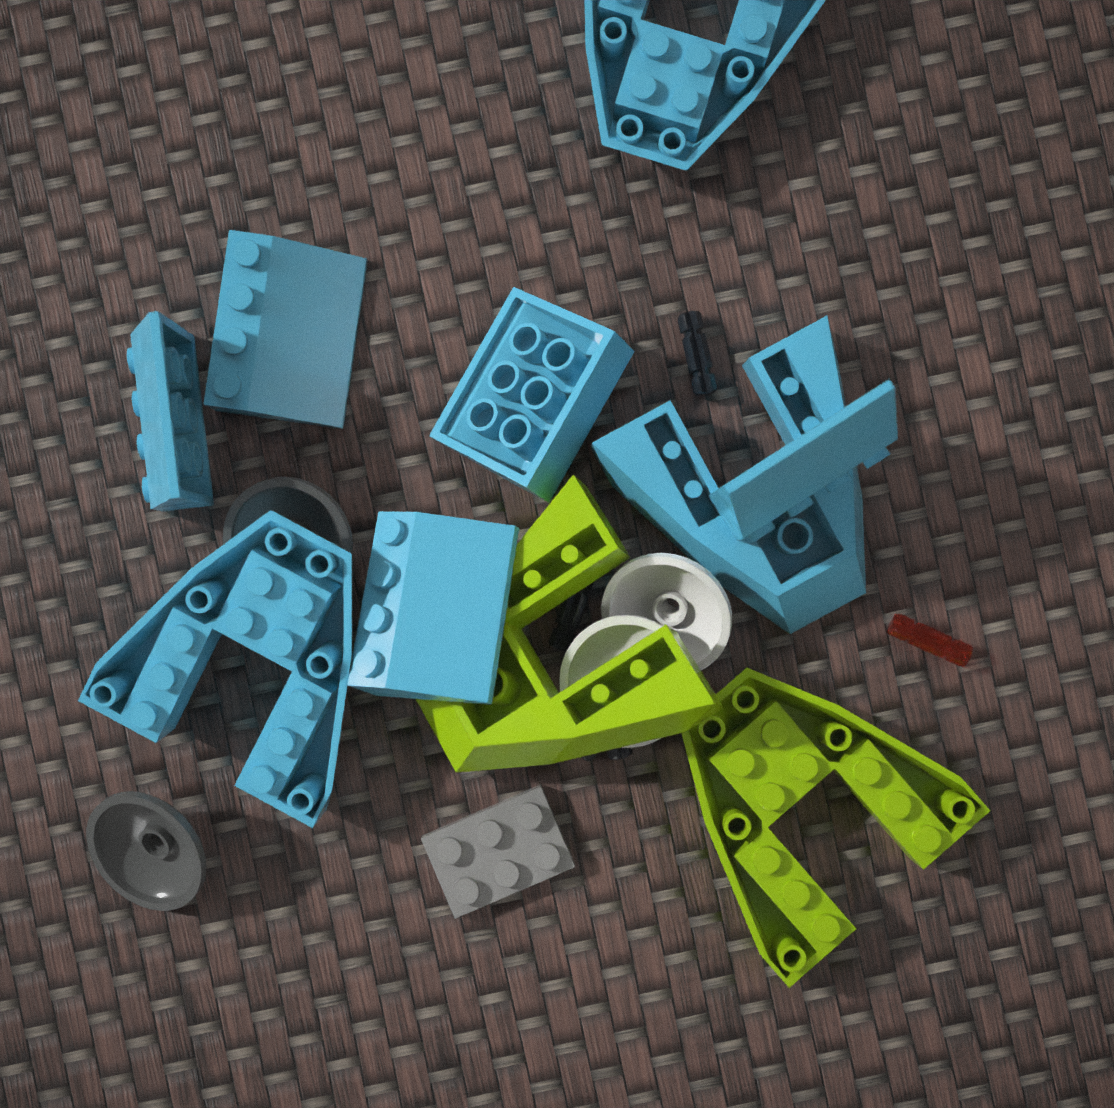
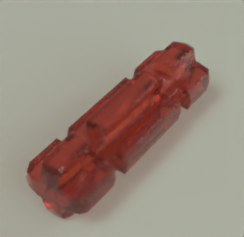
(930, 640)

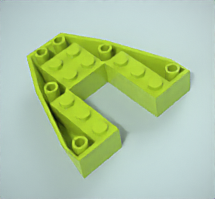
(626, 701)
(763, 759)

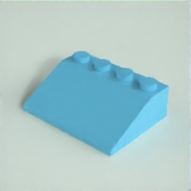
(285, 330)
(532, 392)
(169, 415)
(808, 464)
(433, 608)

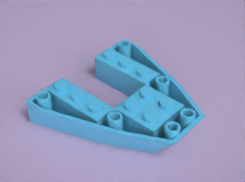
(676, 92)
(807, 560)
(278, 596)

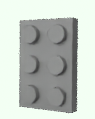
(497, 851)

